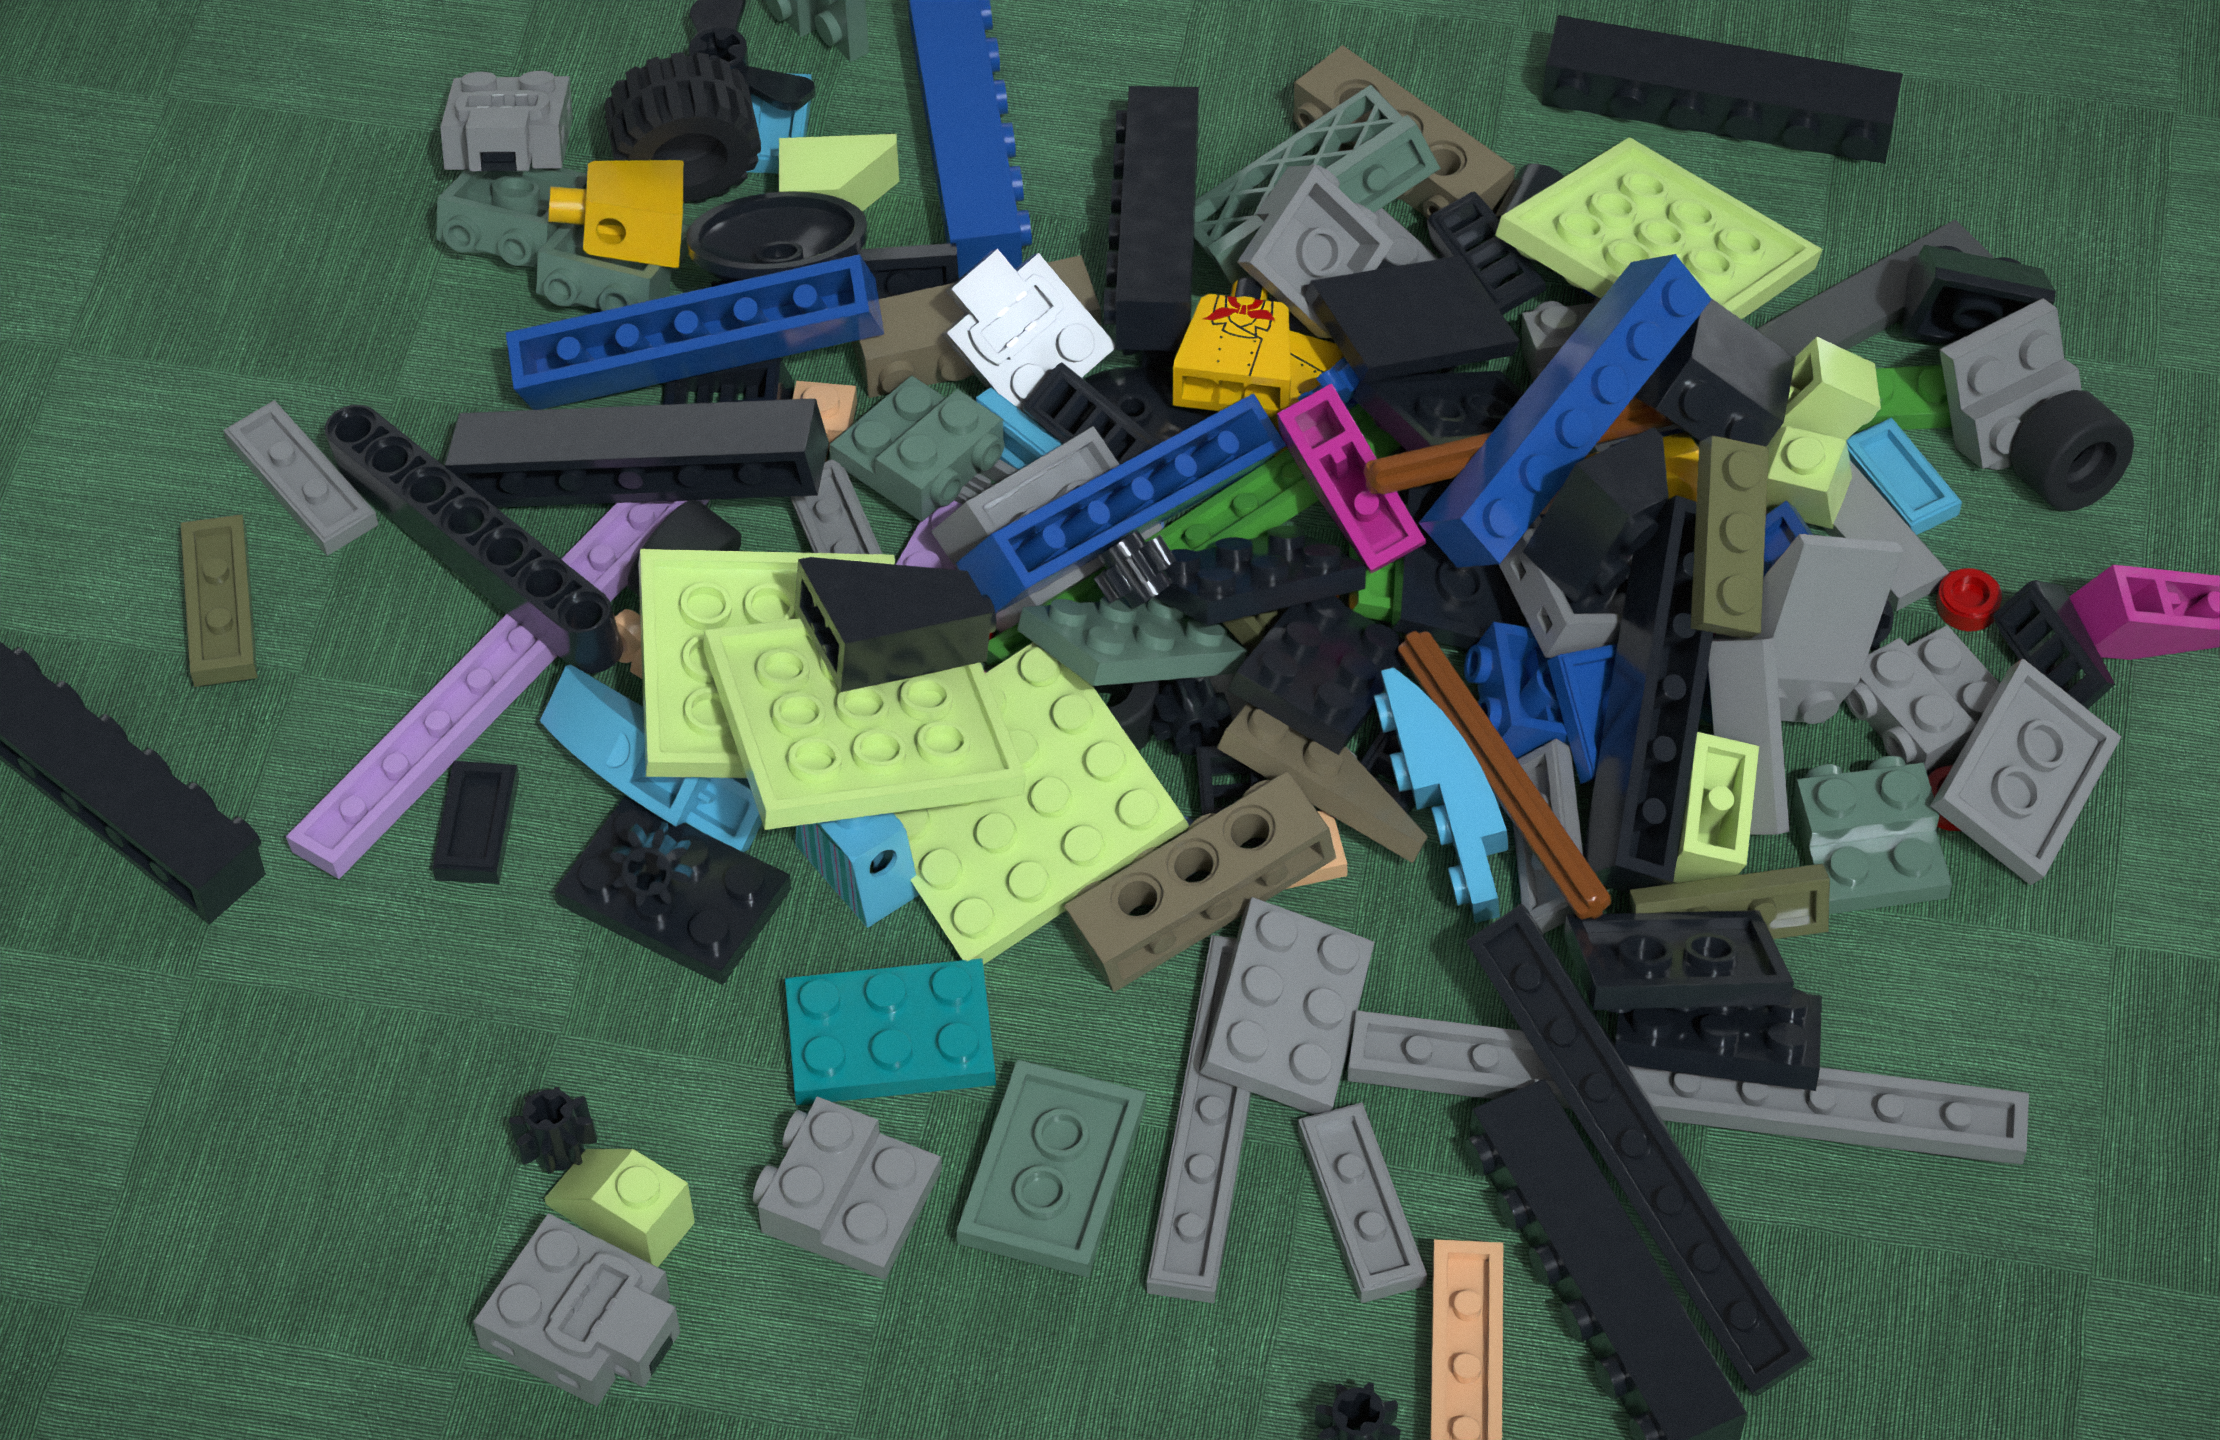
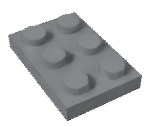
(2026, 771)
(1287, 1007)

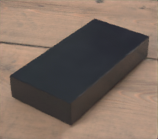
(476, 822)

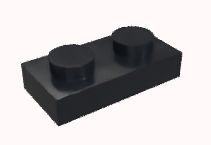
(911, 267)

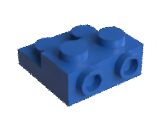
(1516, 688)

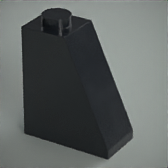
(891, 619)

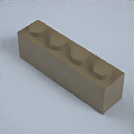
(914, 329)

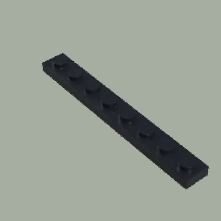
(1640, 1152)

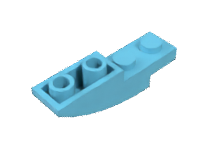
(608, 737)
(1444, 770)

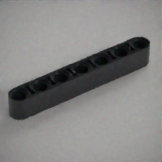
(475, 539)

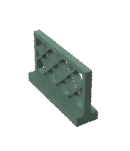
(1381, 167)

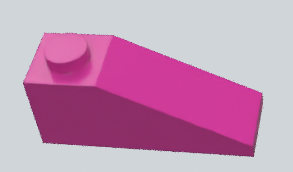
(1332, 460)
(2149, 611)

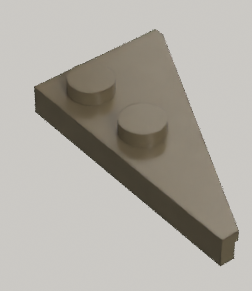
(1328, 780)

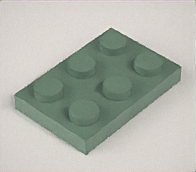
(1130, 645)
(1052, 1168)

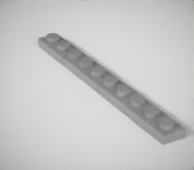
(1843, 1108)

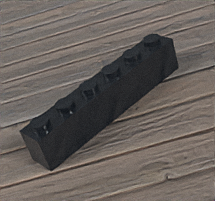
(1721, 89)
(1153, 218)
(641, 453)
(1650, 713)
(123, 792)
(1600, 1270)

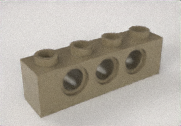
(1463, 160)
(1185, 911)

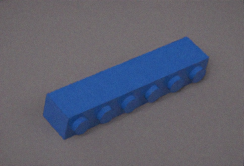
(966, 130)
(695, 333)
(1565, 412)
(1125, 499)

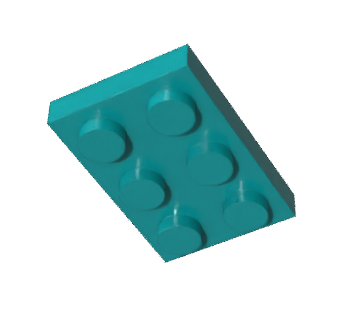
(890, 1031)

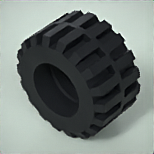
(689, 114)

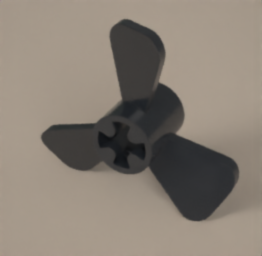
(717, 35)

